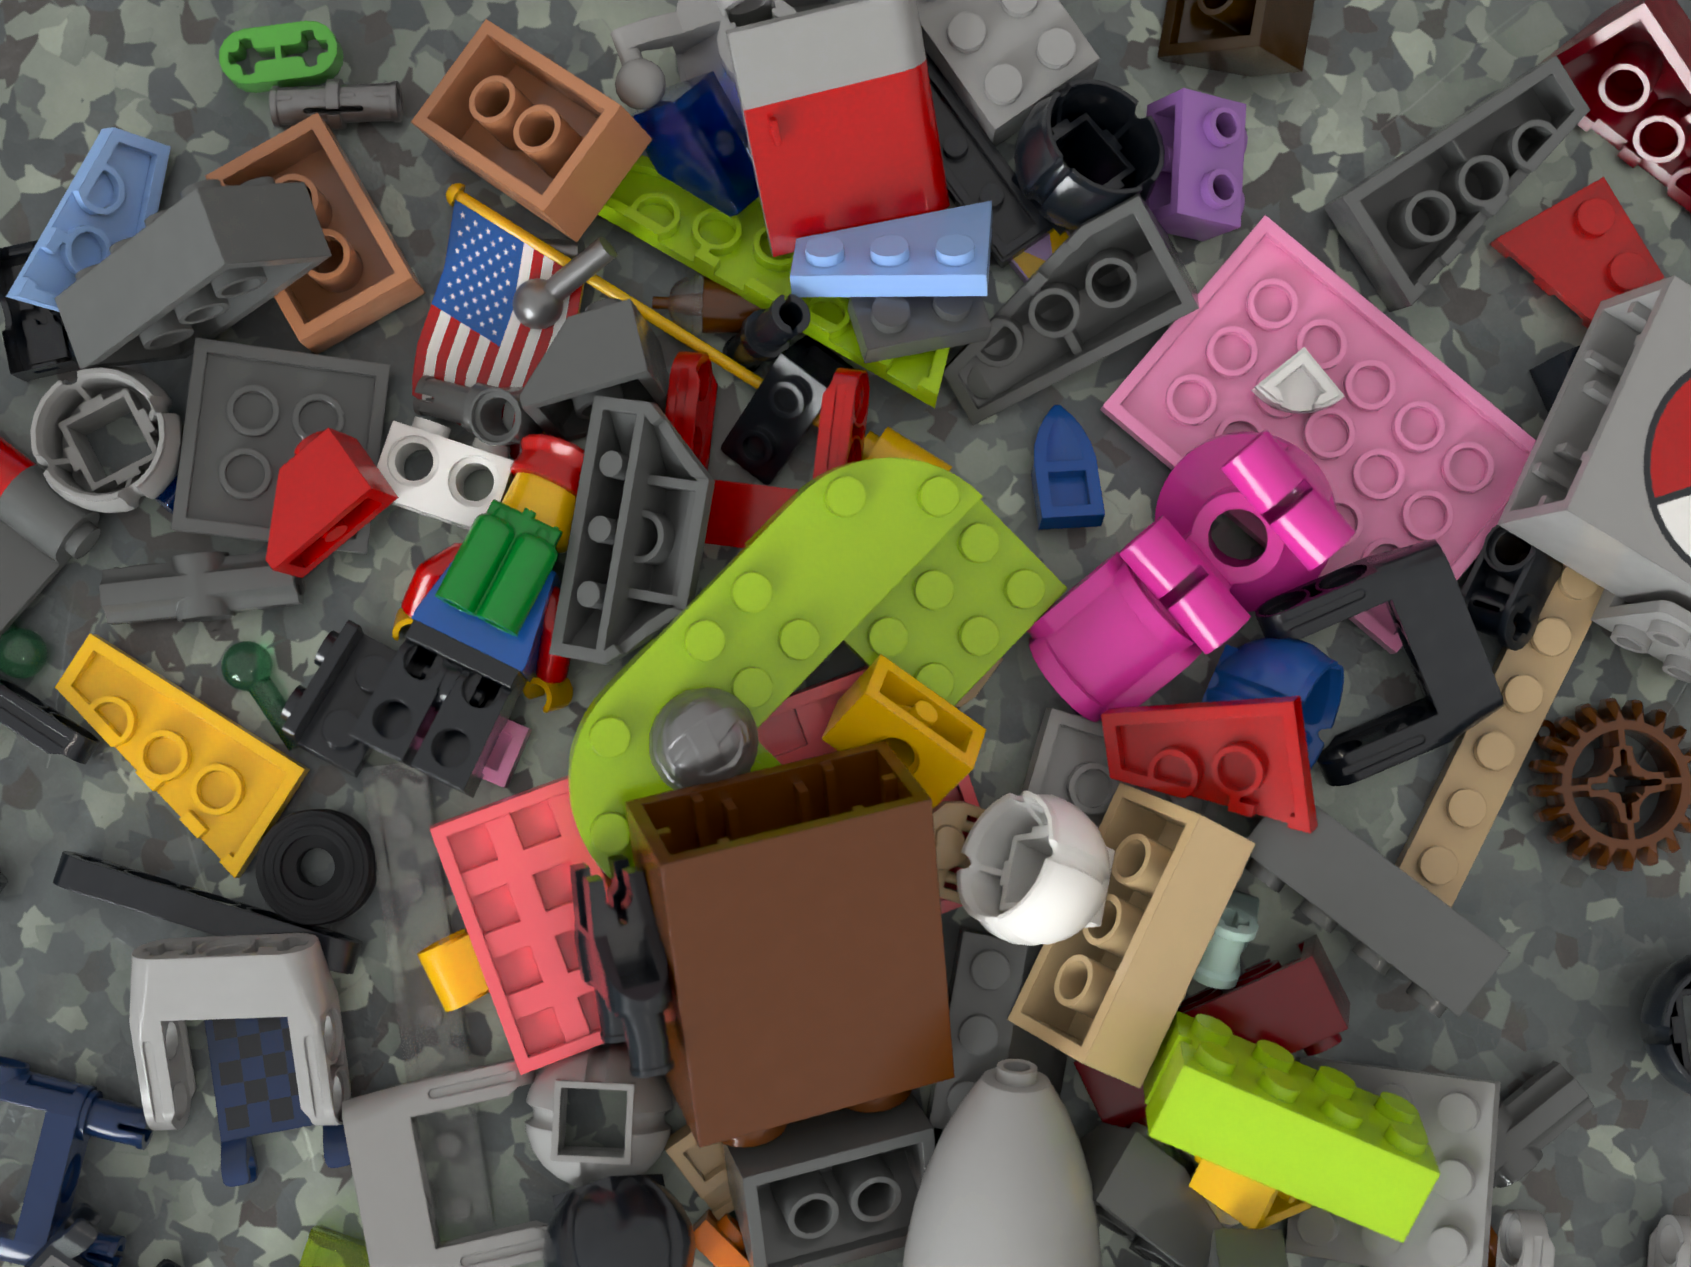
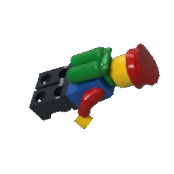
(480, 627)

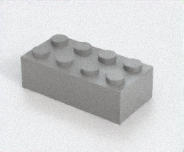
(1004, 55)

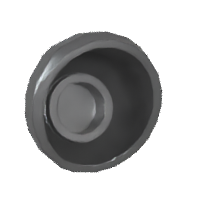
(702, 738)

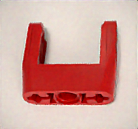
(743, 508)

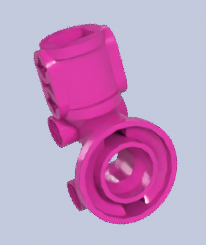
(1172, 588)

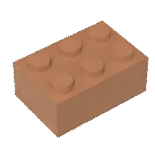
(532, 130)
(366, 269)

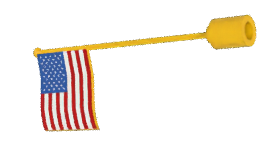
(478, 339)

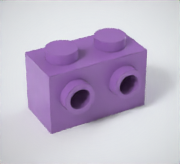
(1203, 164)

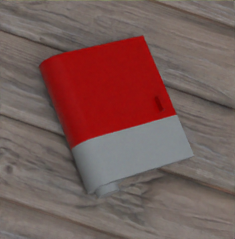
(839, 118)

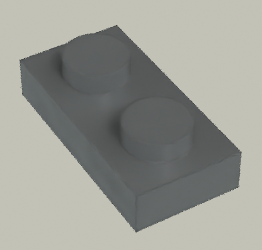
(916, 325)

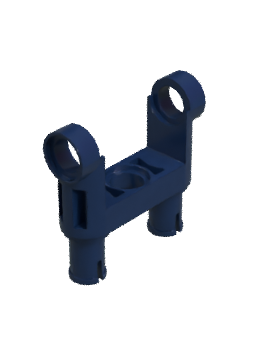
(70, 1120)

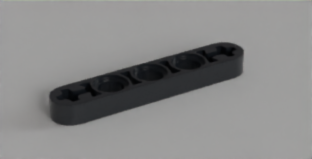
(192, 906)

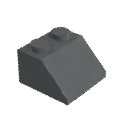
(600, 354)

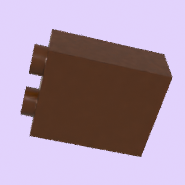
(797, 941)

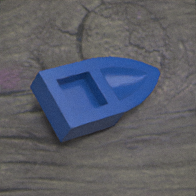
(1065, 475)

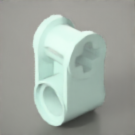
(1234, 931)

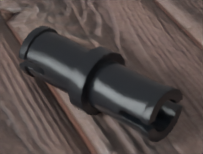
(768, 332)

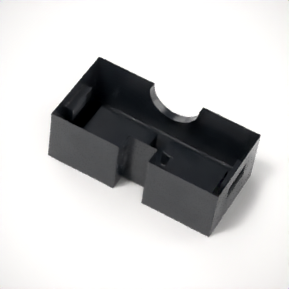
(31, 331)

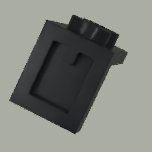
(782, 409)

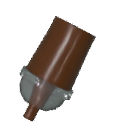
(704, 306)

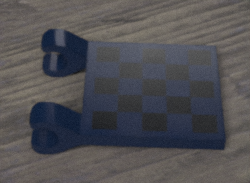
(258, 1093)

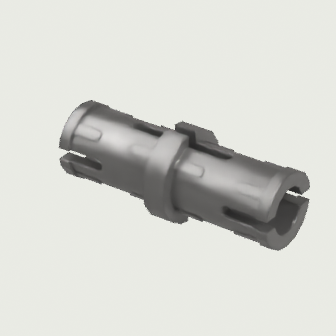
(336, 103)

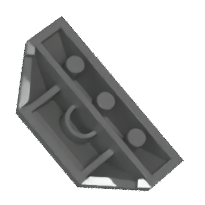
(631, 533)

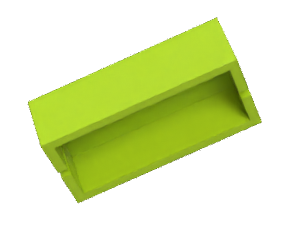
(1290, 1125)

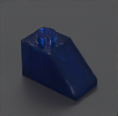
(701, 144)

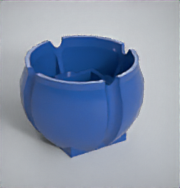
(1281, 670)

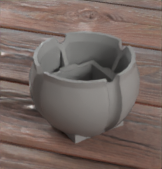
(79, 408)
(604, 1070)

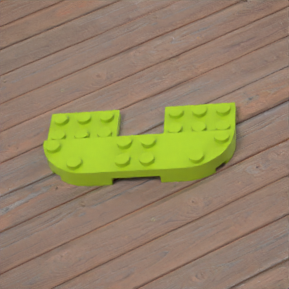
(861, 555)

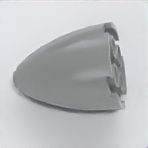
(1006, 1181)

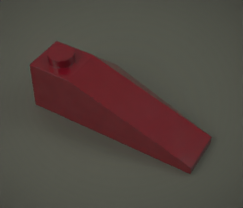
(1637, 84)

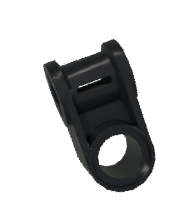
(1508, 589)

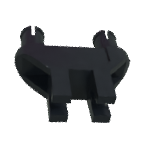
(624, 963)

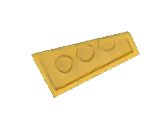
(198, 760)

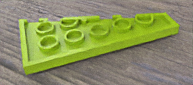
(739, 255)

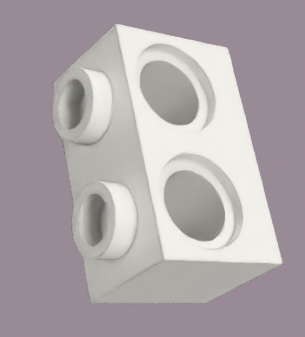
(441, 491)

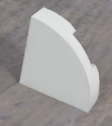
(1299, 386)

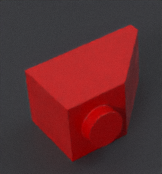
(323, 501)

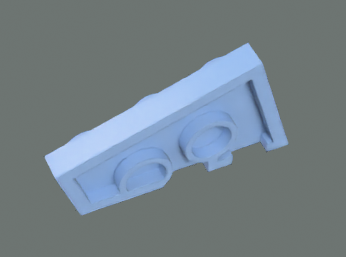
(103, 205)
(899, 257)

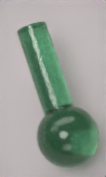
(22, 652)
(249, 668)

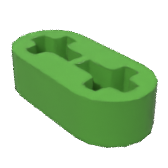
(280, 42)

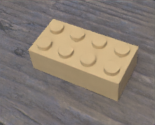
(1119, 984)

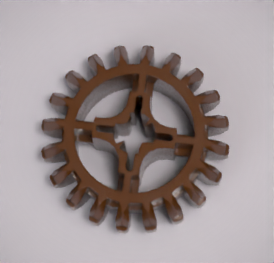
(1616, 809)

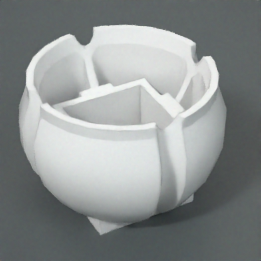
(1035, 870)

